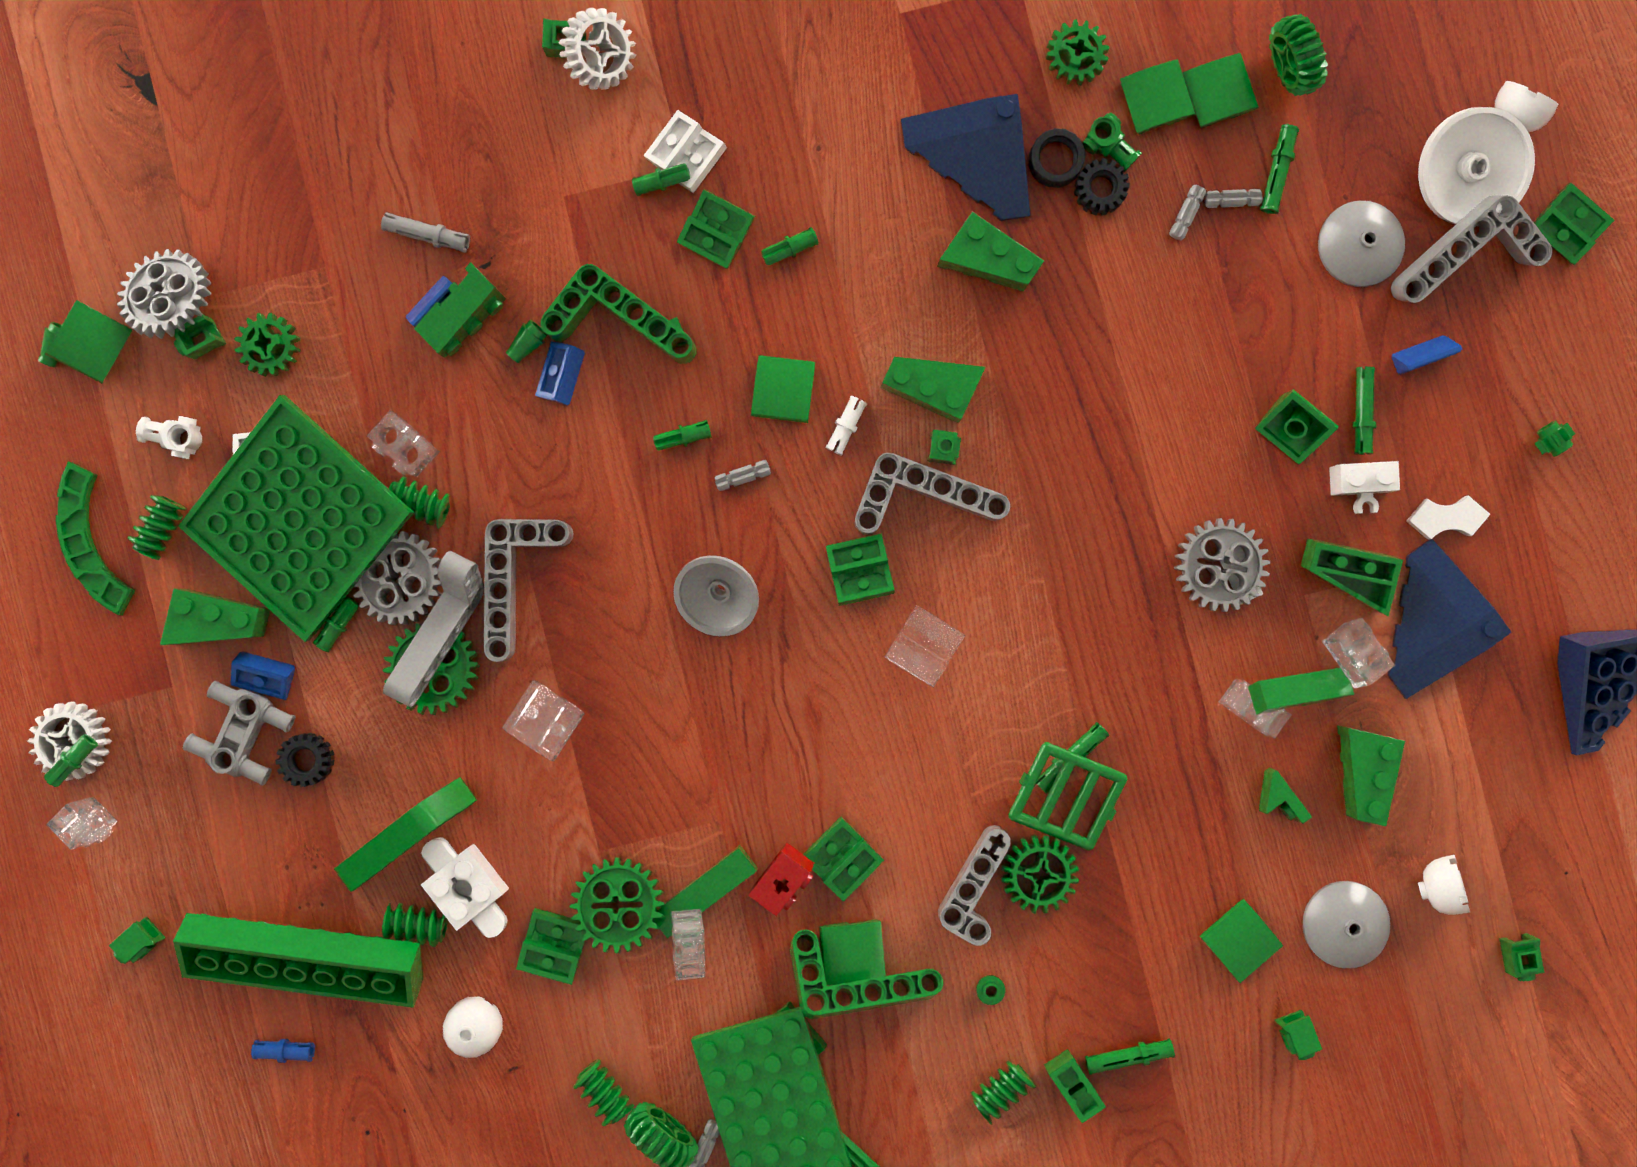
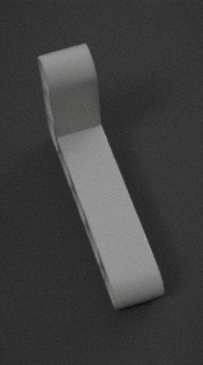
(1468, 244)
(925, 488)
(507, 576)
(461, 595)

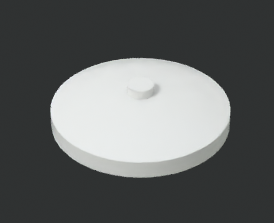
(1473, 158)

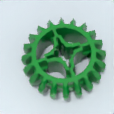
(1298, 55)
(1038, 887)
(660, 1136)

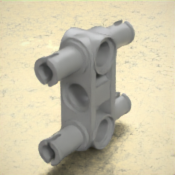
(239, 733)

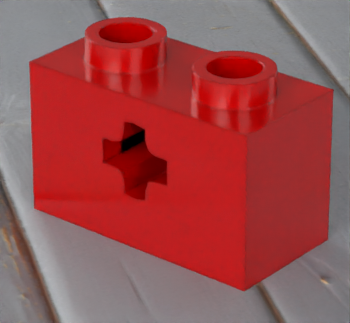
(789, 865)

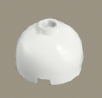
(1528, 107)
(1444, 886)
(472, 1027)

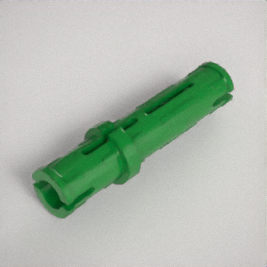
(1281, 161)
(1364, 420)
(1082, 747)
(1130, 1056)

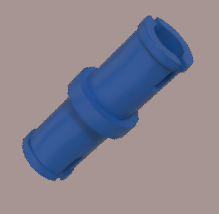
(283, 1050)

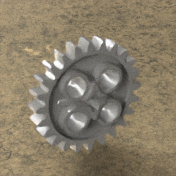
(164, 293)
(1226, 540)
(421, 566)

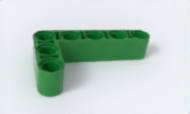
(621, 308)
(405, 833)
(856, 989)

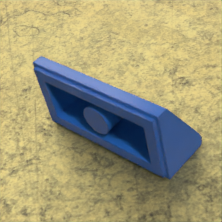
(437, 293)
(1424, 354)
(560, 373)
(262, 675)

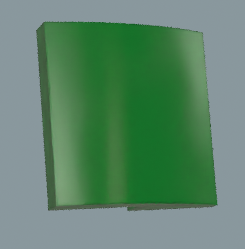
(1220, 90)
(1157, 96)
(1572, 223)
(716, 229)
(88, 341)
(783, 389)
(860, 569)
(843, 858)
(1241, 940)
(551, 947)
(852, 951)

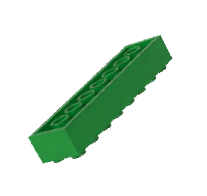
(299, 959)

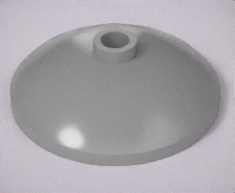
(1349, 255)
(709, 607)
(1330, 917)

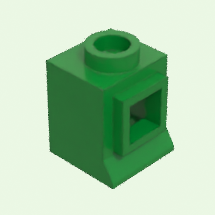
(549, 41)
(185, 343)
(944, 447)
(136, 941)
(1512, 959)
(1299, 1035)

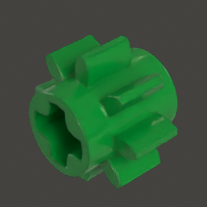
(1554, 438)

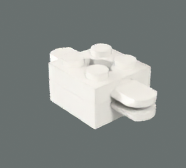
(464, 887)

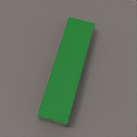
(1299, 690)
(708, 887)

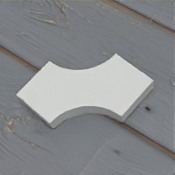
(1462, 516)

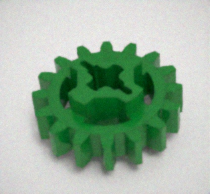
(1066, 51)
(257, 336)

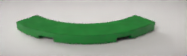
(78, 544)

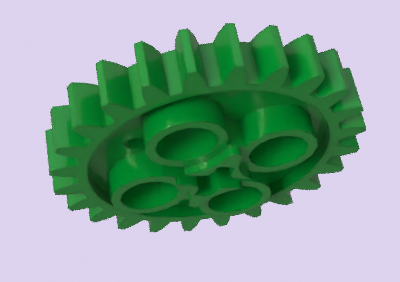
(458, 674)
(617, 931)

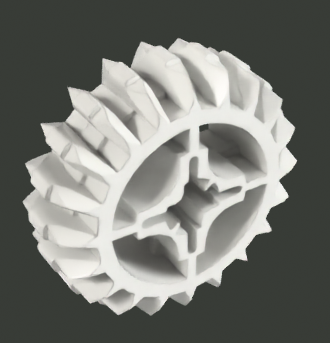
(603, 27)
(80, 721)

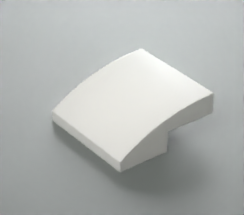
(689, 144)

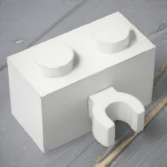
(1364, 481)

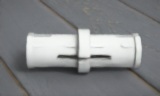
(846, 425)

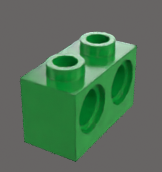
(1074, 1086)

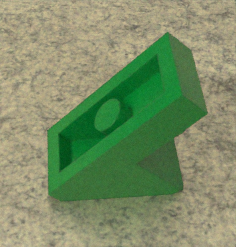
(1277, 792)

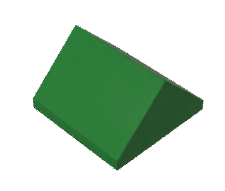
(1296, 426)

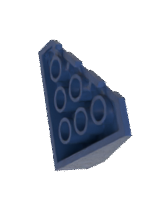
(978, 148)
(1441, 621)
(1596, 684)

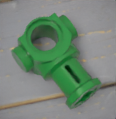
(1114, 144)

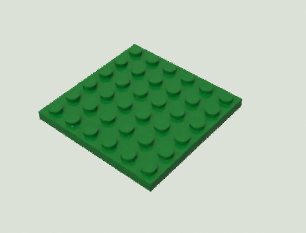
(295, 518)

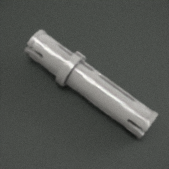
(437, 235)

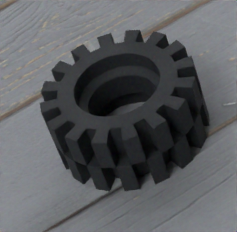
(1108, 171)
(288, 764)

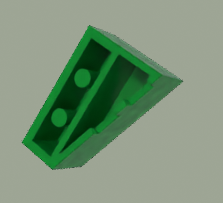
(990, 254)
(460, 312)
(934, 384)
(1356, 571)
(208, 617)
(1370, 773)

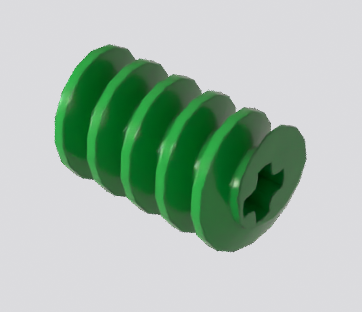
(422, 504)
(156, 526)
(414, 925)
(1002, 1091)
(602, 1093)

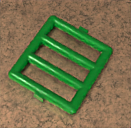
(1070, 760)

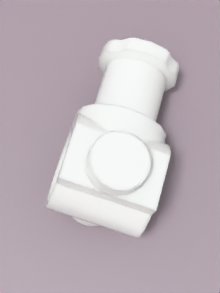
(170, 434)

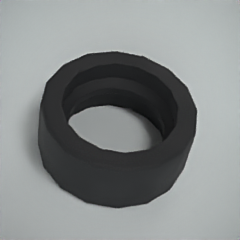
(1067, 138)

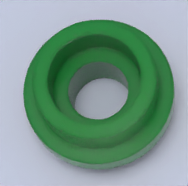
(984, 983)

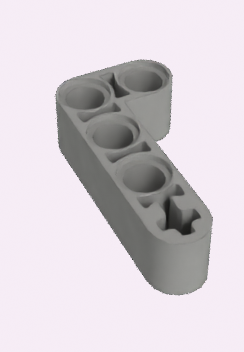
(979, 880)

